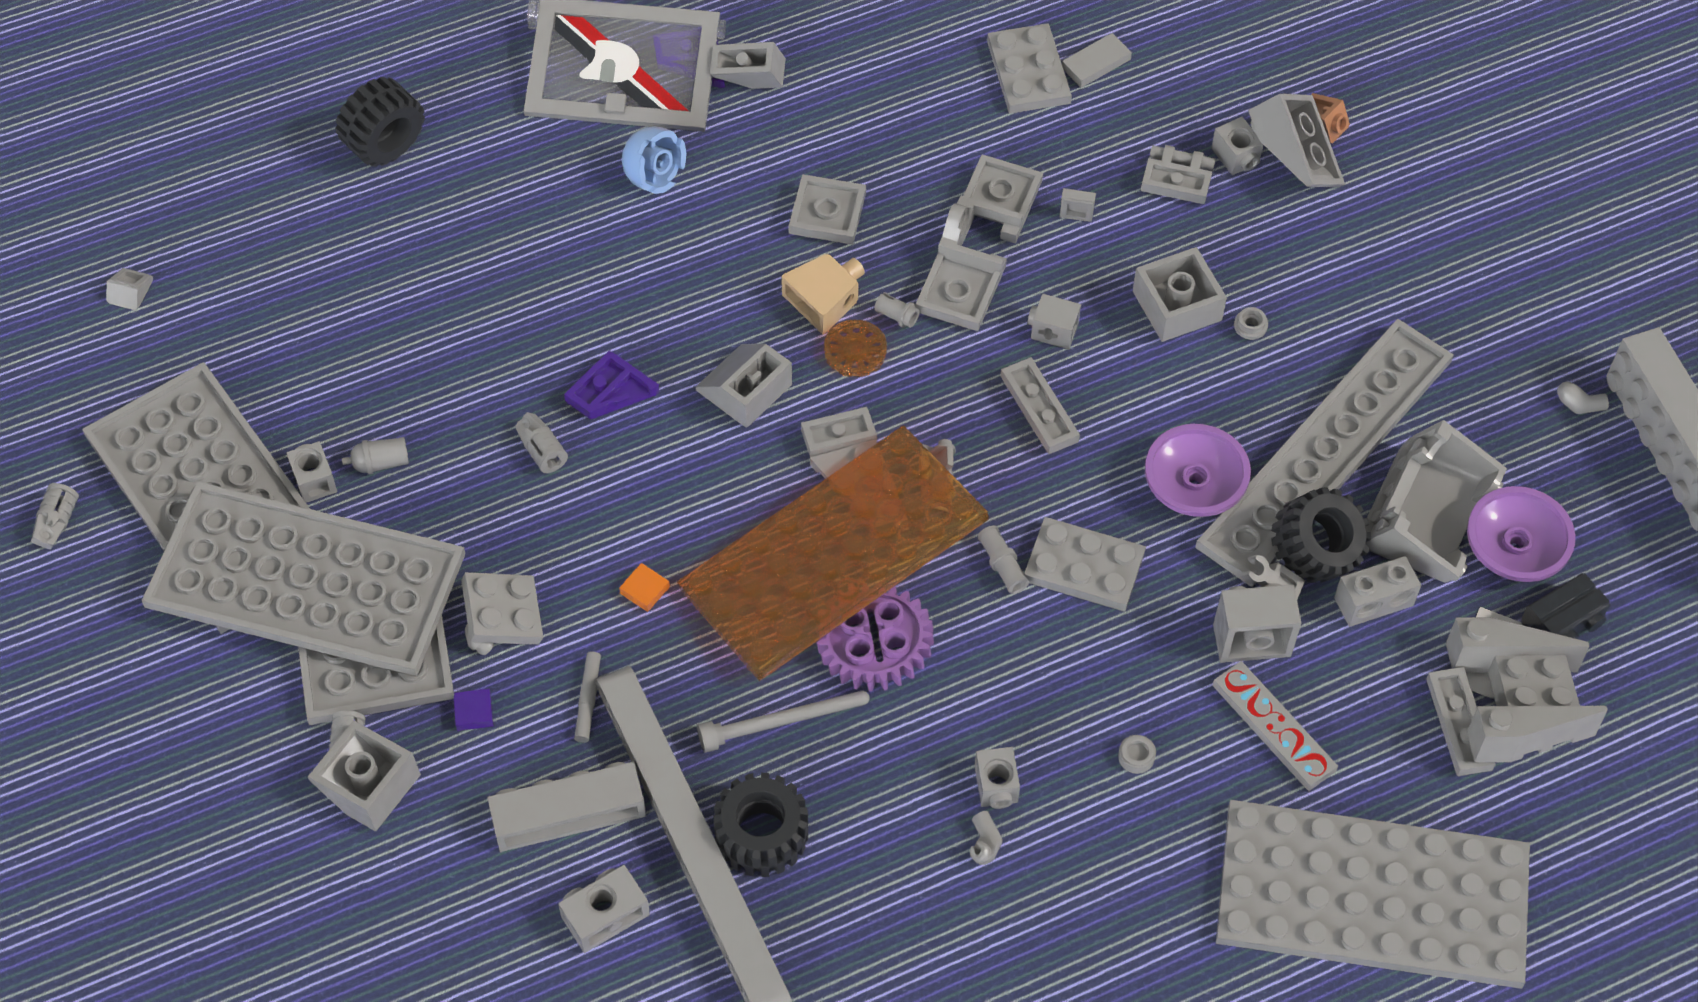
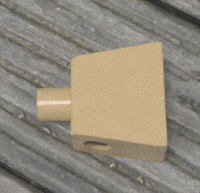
(823, 290)

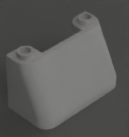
(1430, 499)

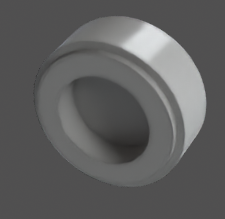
(1137, 754)

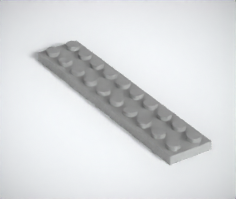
(1328, 443)

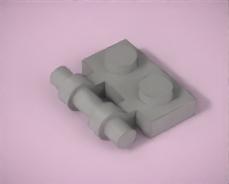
(1176, 180)

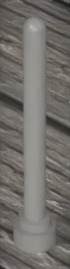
(713, 735)

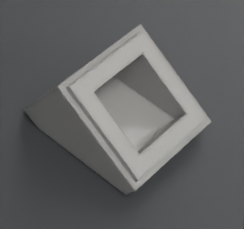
(128, 288)

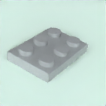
(1029, 68)
(1084, 564)

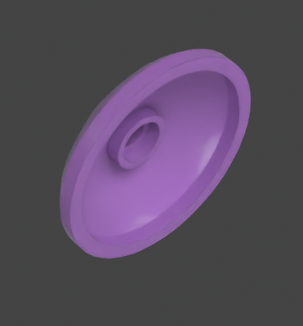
(1200, 455)
(1525, 519)

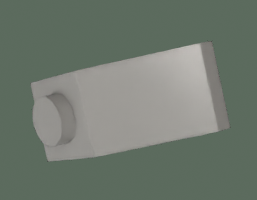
(749, 64)

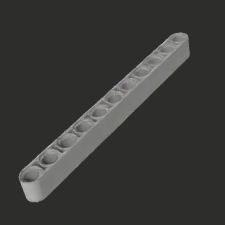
(691, 839)

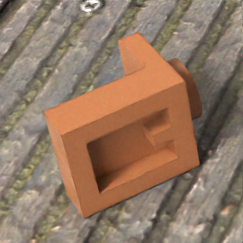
(1333, 115)

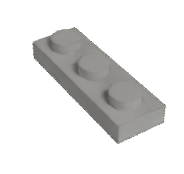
(1040, 405)
(1455, 712)

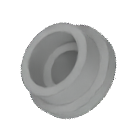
(1251, 316)

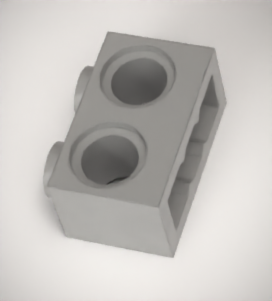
(1377, 591)

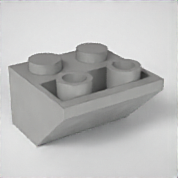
(747, 382)

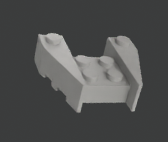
(1529, 684)

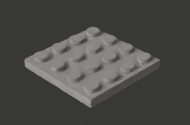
(348, 685)

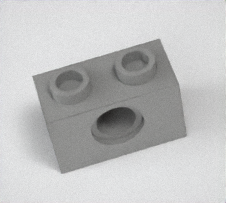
(594, 926)

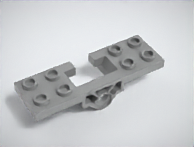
(966, 279)

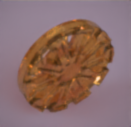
(855, 348)

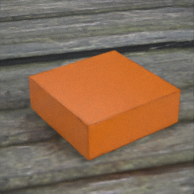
(644, 587)

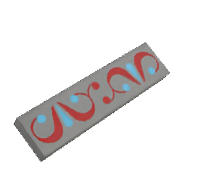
(1275, 726)

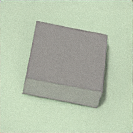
(1077, 205)

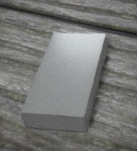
(1096, 60)

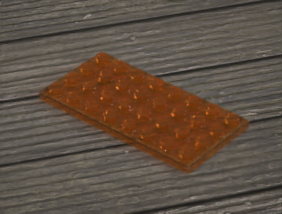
(832, 552)

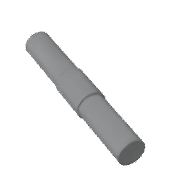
(587, 697)

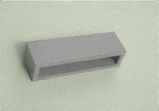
(566, 806)

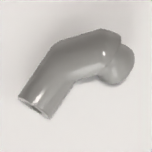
(1579, 401)

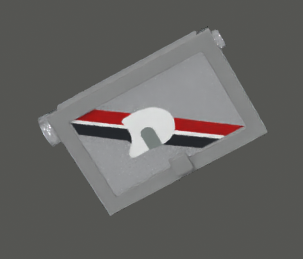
(621, 63)

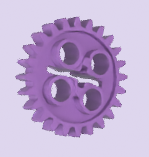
(908, 630)

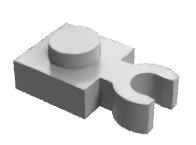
(1271, 574)

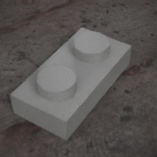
(838, 431)

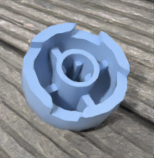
(653, 158)

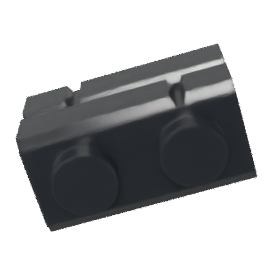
(1569, 609)

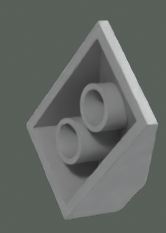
(1297, 137)

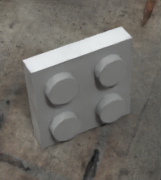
(827, 209)
(502, 608)

